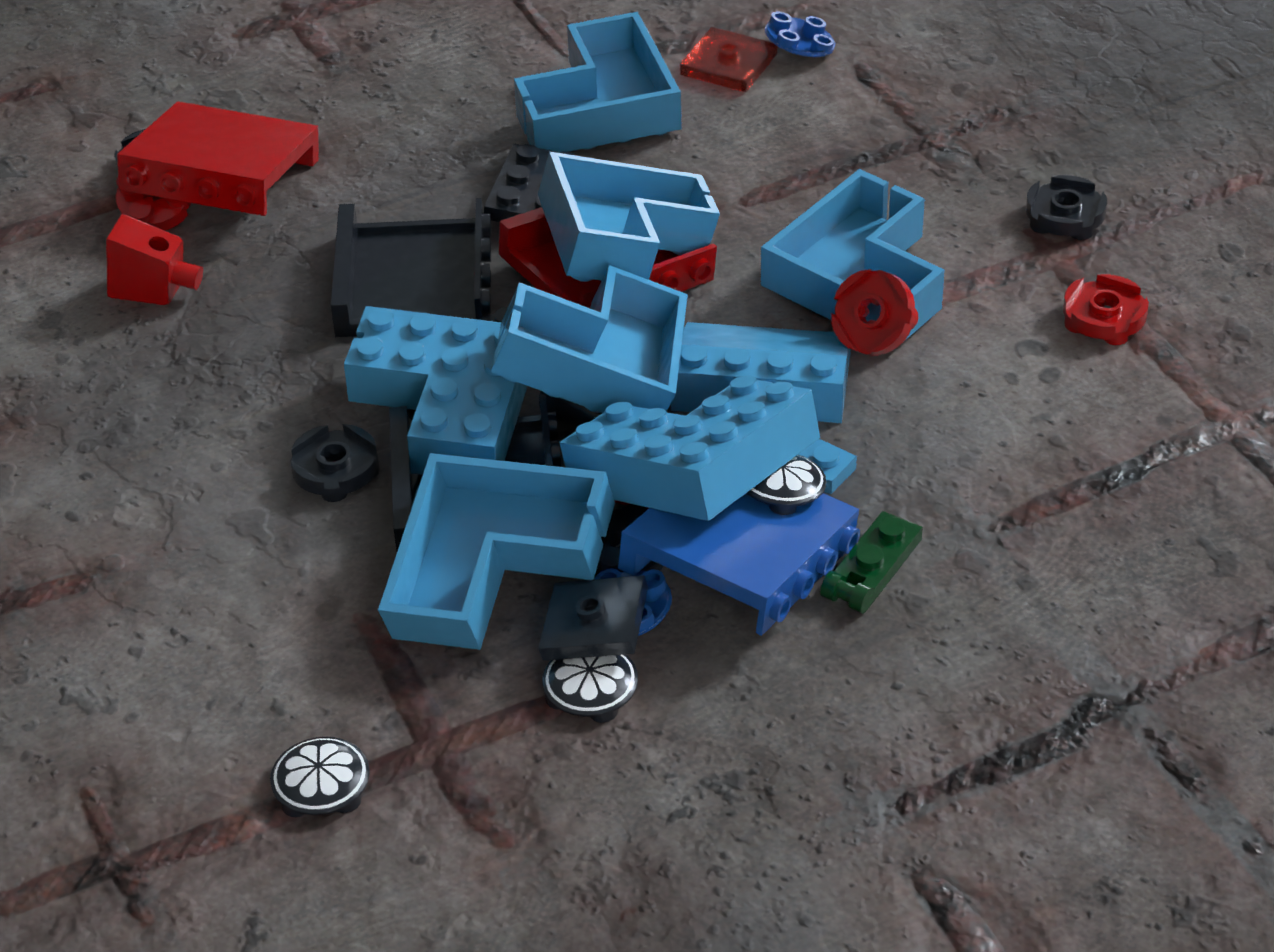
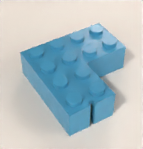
(608, 95)
(622, 214)
(852, 234)
(598, 354)
(442, 373)
(699, 459)
(475, 524)

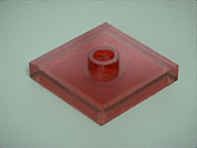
(728, 59)

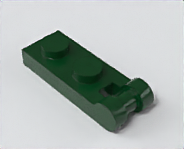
(872, 562)

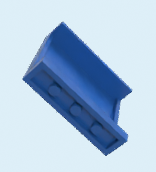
(747, 550)

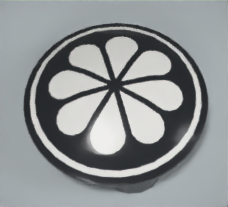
(791, 486)
(590, 685)
(320, 777)

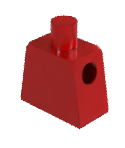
(147, 263)

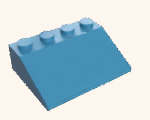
(805, 358)

